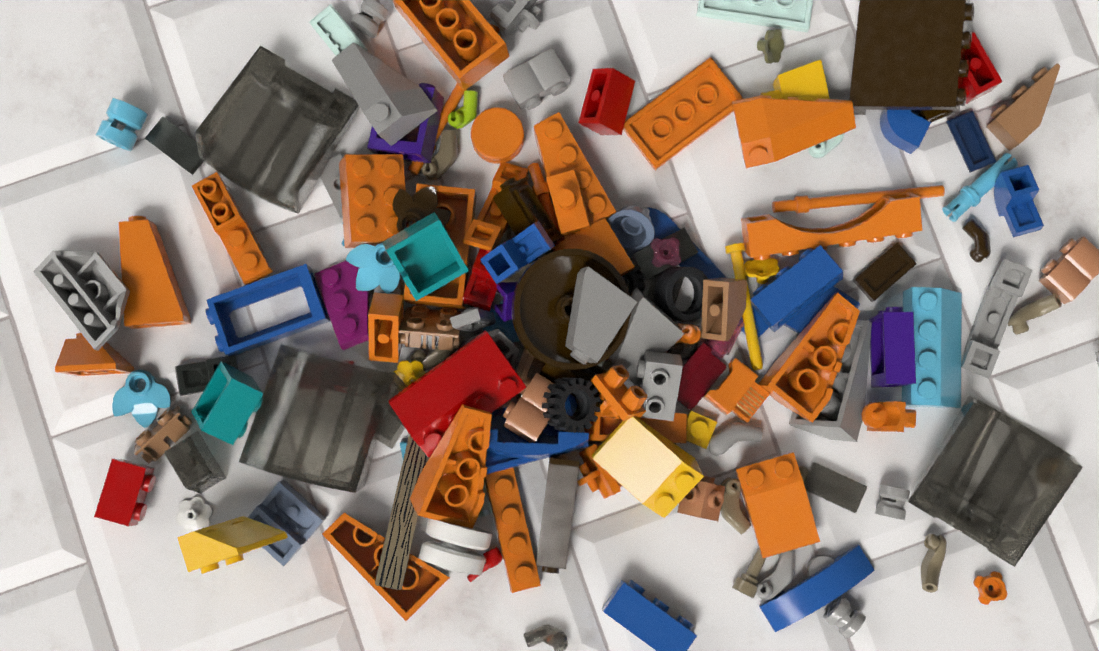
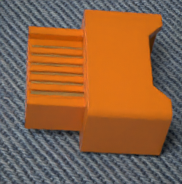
(738, 392)

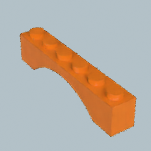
(887, 217)

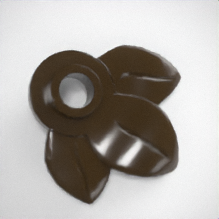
(417, 207)

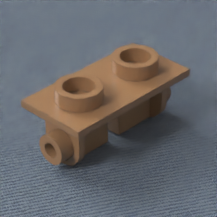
(153, 441)

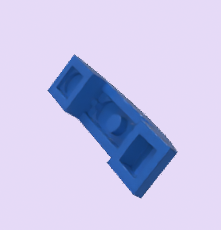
(566, 443)
(817, 589)

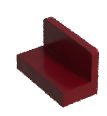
(698, 376)

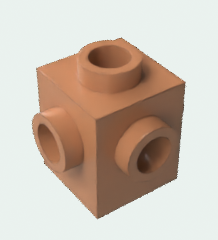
(703, 500)

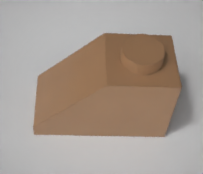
(722, 307)

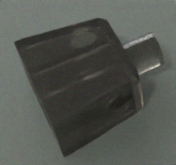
(194, 463)

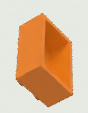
(367, 196)

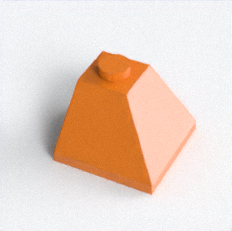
(81, 359)

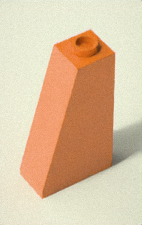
(148, 274)

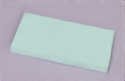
(771, 13)

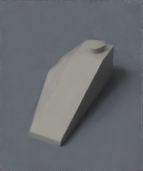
(384, 95)
(843, 413)

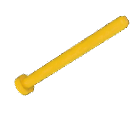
(735, 251)

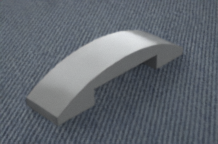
(993, 317)

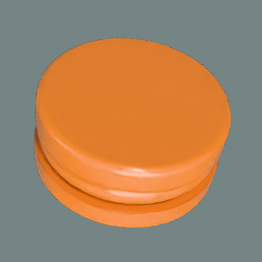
(497, 135)

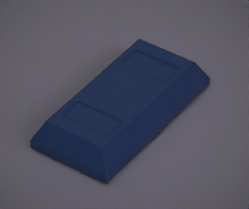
(971, 141)

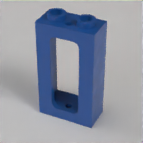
(224, 304)

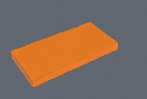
(682, 113)

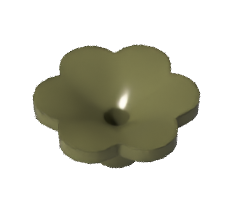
(771, 46)

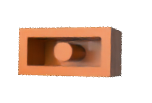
(384, 324)

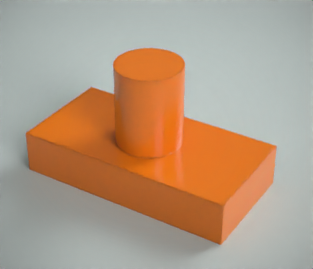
(568, 202)

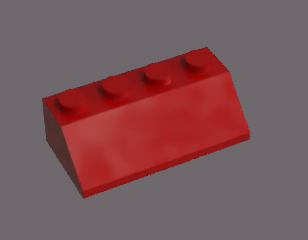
(472, 377)

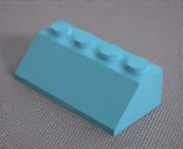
(936, 347)

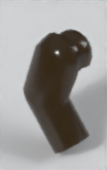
(981, 241)

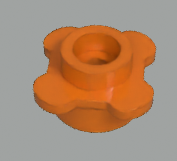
(997, 593)

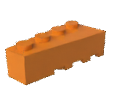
(561, 154)
(363, 551)

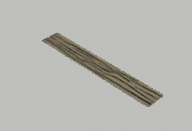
(402, 521)

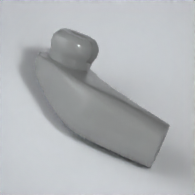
(732, 434)
(779, 578)

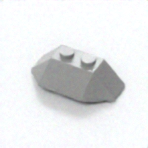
(86, 292)

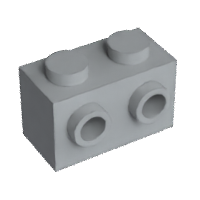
(660, 381)

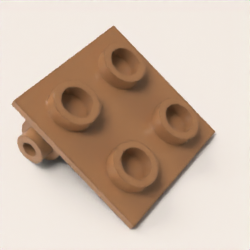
(423, 321)

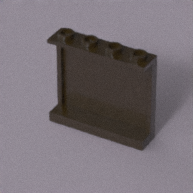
(911, 55)

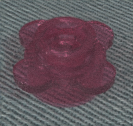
(671, 246)

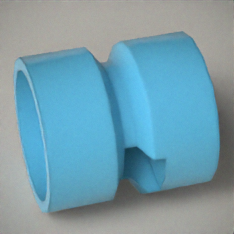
(126, 115)

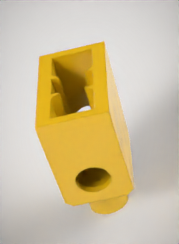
(802, 82)

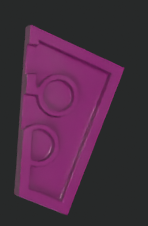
(345, 304)

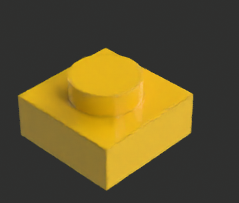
(699, 429)

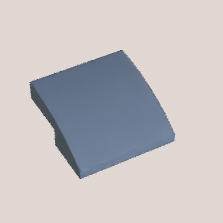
(290, 513)

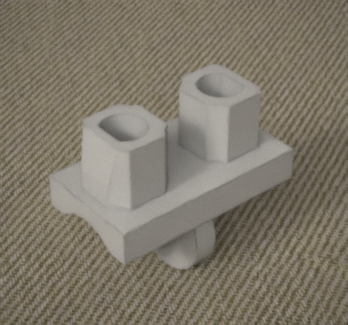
(509, 19)

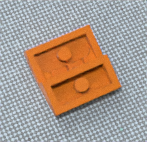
(601, 241)

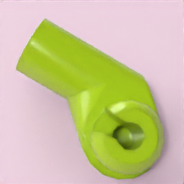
(466, 113)

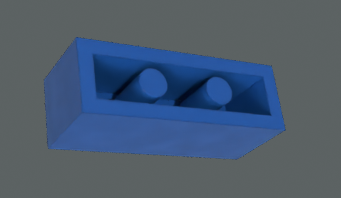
(796, 287)
(648, 618)

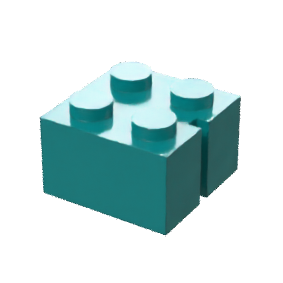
(427, 256)
(227, 403)

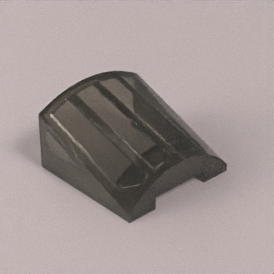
(274, 131)
(316, 421)
(995, 480)

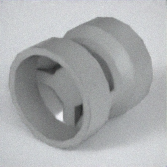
(370, 17)
(892, 509)
(844, 617)

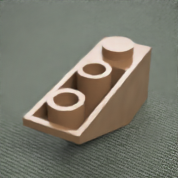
(1024, 115)

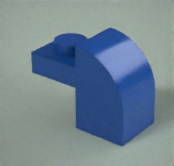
(903, 129)
(1014, 200)
(517, 253)

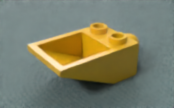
(226, 542)

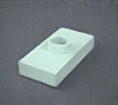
(335, 30)

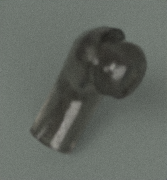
(548, 635)

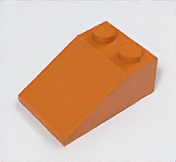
(777, 505)

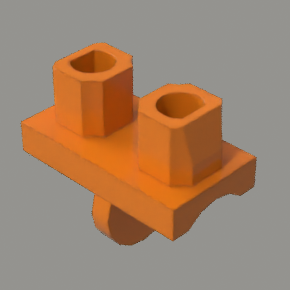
(616, 397)
(888, 416)
(595, 475)

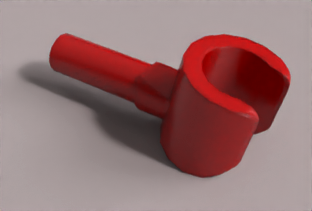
(493, 558)

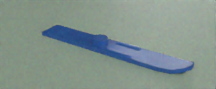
(664, 227)

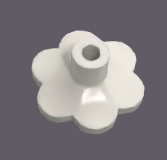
(200, 511)

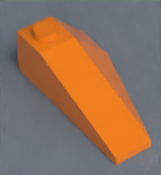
(782, 127)
(809, 365)
(455, 473)

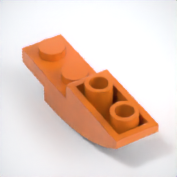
(232, 228)
(673, 430)

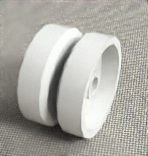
(454, 551)

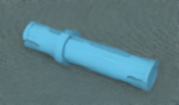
(971, 194)

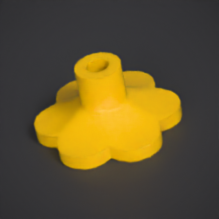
(761, 269)
(409, 371)

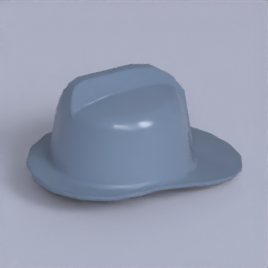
(632, 228)

